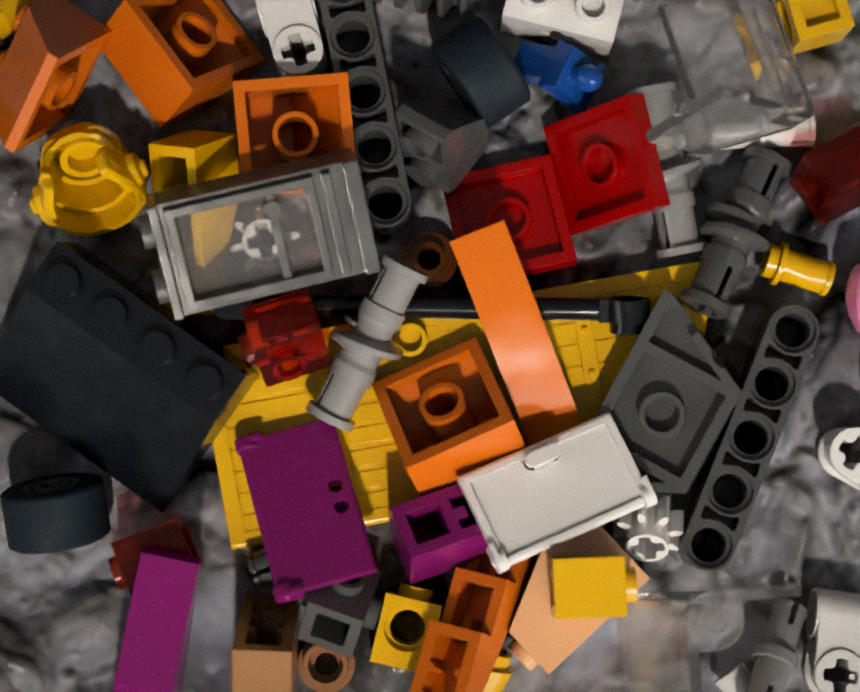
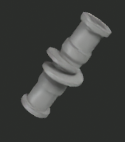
(675, 222)
(367, 343)

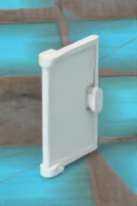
(559, 499)

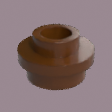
(437, 243)

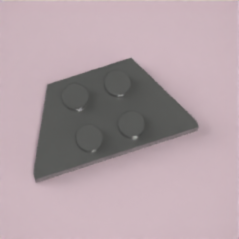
(671, 398)

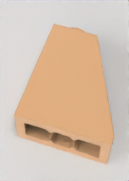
(536, 632)

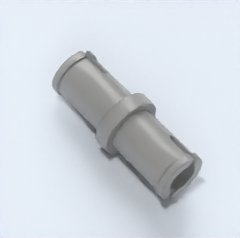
(776, 654)

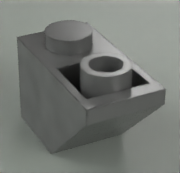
(440, 140)

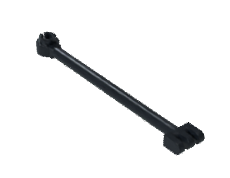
(623, 312)

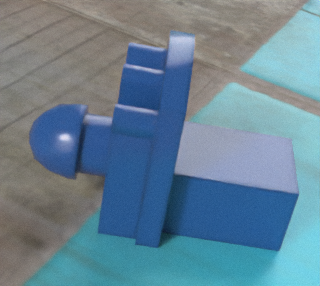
(561, 72)

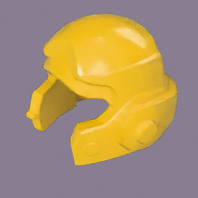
(88, 181)

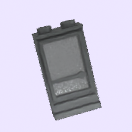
(259, 233)

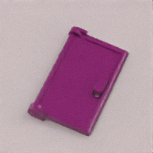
(307, 529)

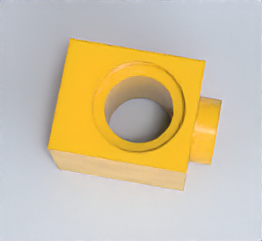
(815, 22)
(591, 586)
(387, 647)

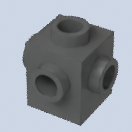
(349, 603)

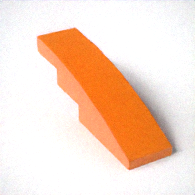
(516, 332)
(472, 630)

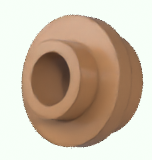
(319, 681)

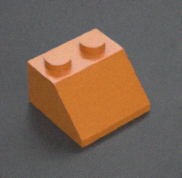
(179, 54)
(46, 69)
(291, 118)
(447, 416)

